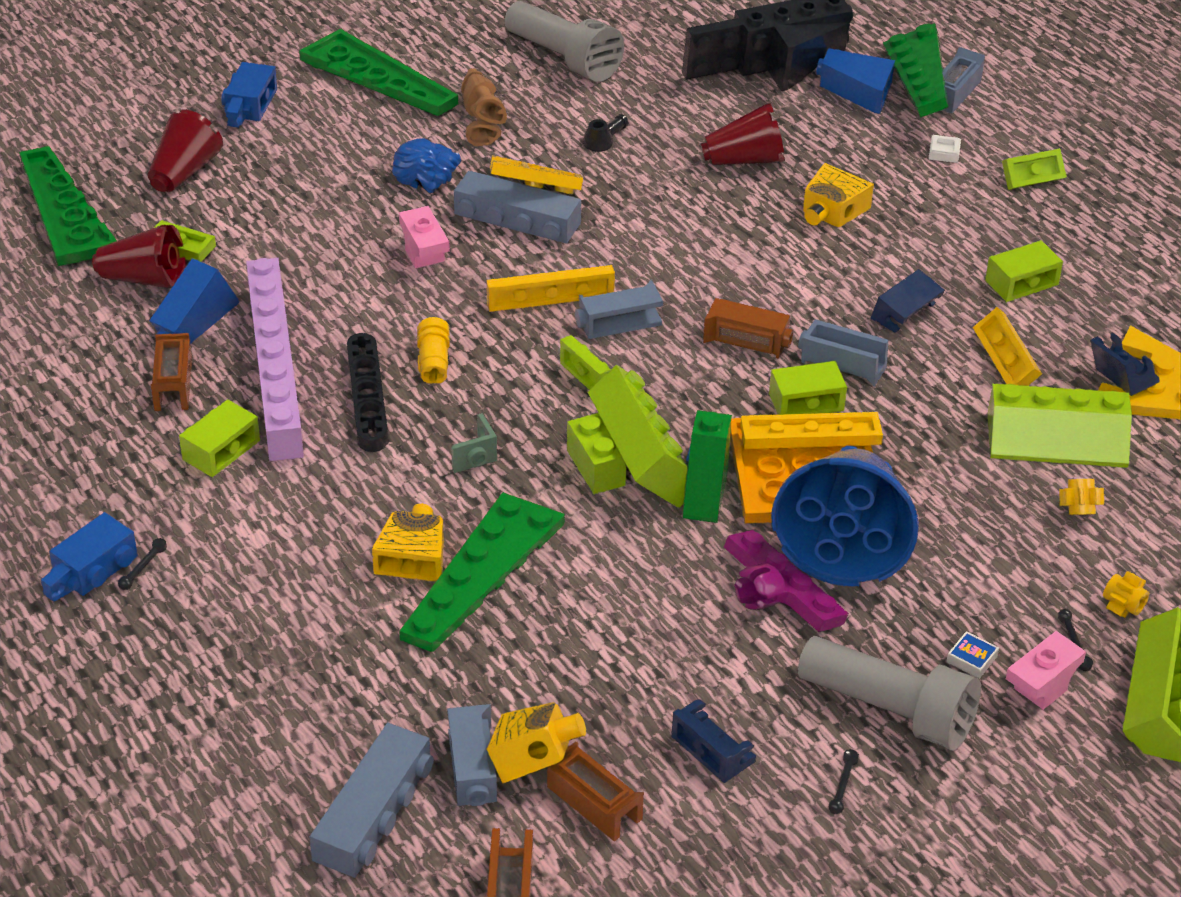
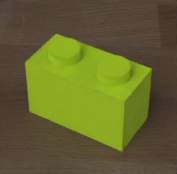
(1023, 271)
(808, 389)
(219, 438)
(595, 453)

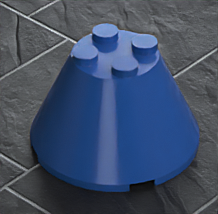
(846, 518)

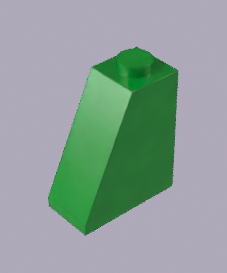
(707, 466)

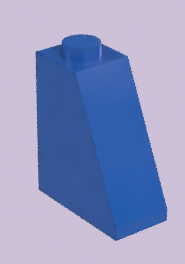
(857, 77)
(194, 302)

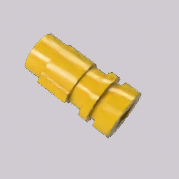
(433, 346)

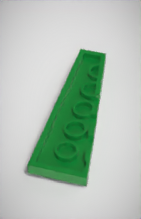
(367, 66)
(920, 67)
(65, 214)
(484, 561)

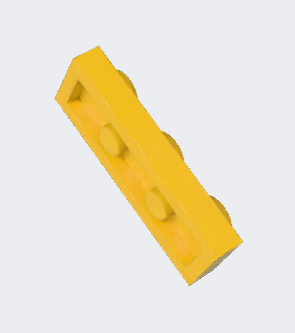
(1006, 349)

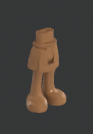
(488, 110)

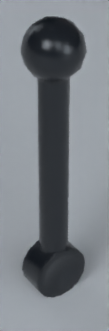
(158, 545)
(1065, 617)
(850, 758)

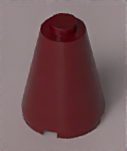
(746, 140)
(183, 150)
(143, 258)

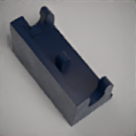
(906, 299)
(1122, 367)
(710, 743)

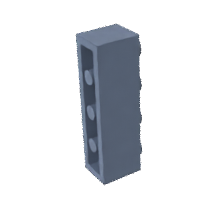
(517, 206)
(370, 800)

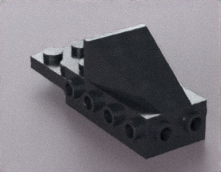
(773, 37)

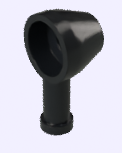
(599, 133)

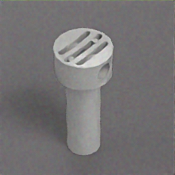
(588, 47)
(938, 704)

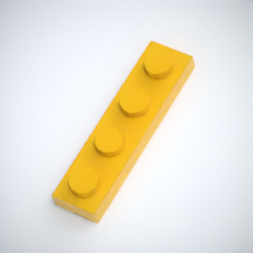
(549, 288)
(811, 430)

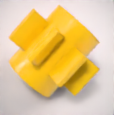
(1081, 496)
(1126, 594)

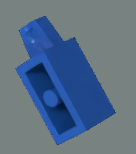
(249, 93)
(89, 557)

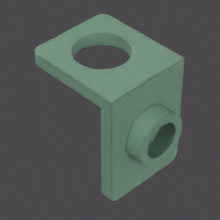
(475, 451)

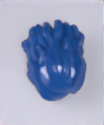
(426, 162)

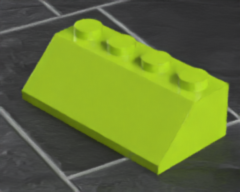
(1059, 425)
(640, 434)
(1155, 688)

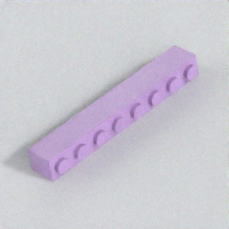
(274, 360)

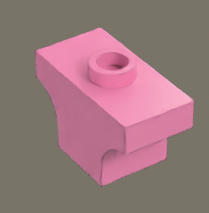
(423, 237)
(1046, 669)

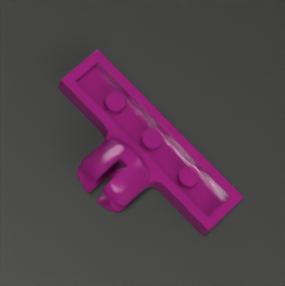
(774, 580)

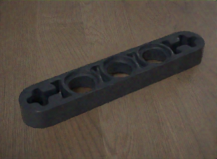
(367, 402)

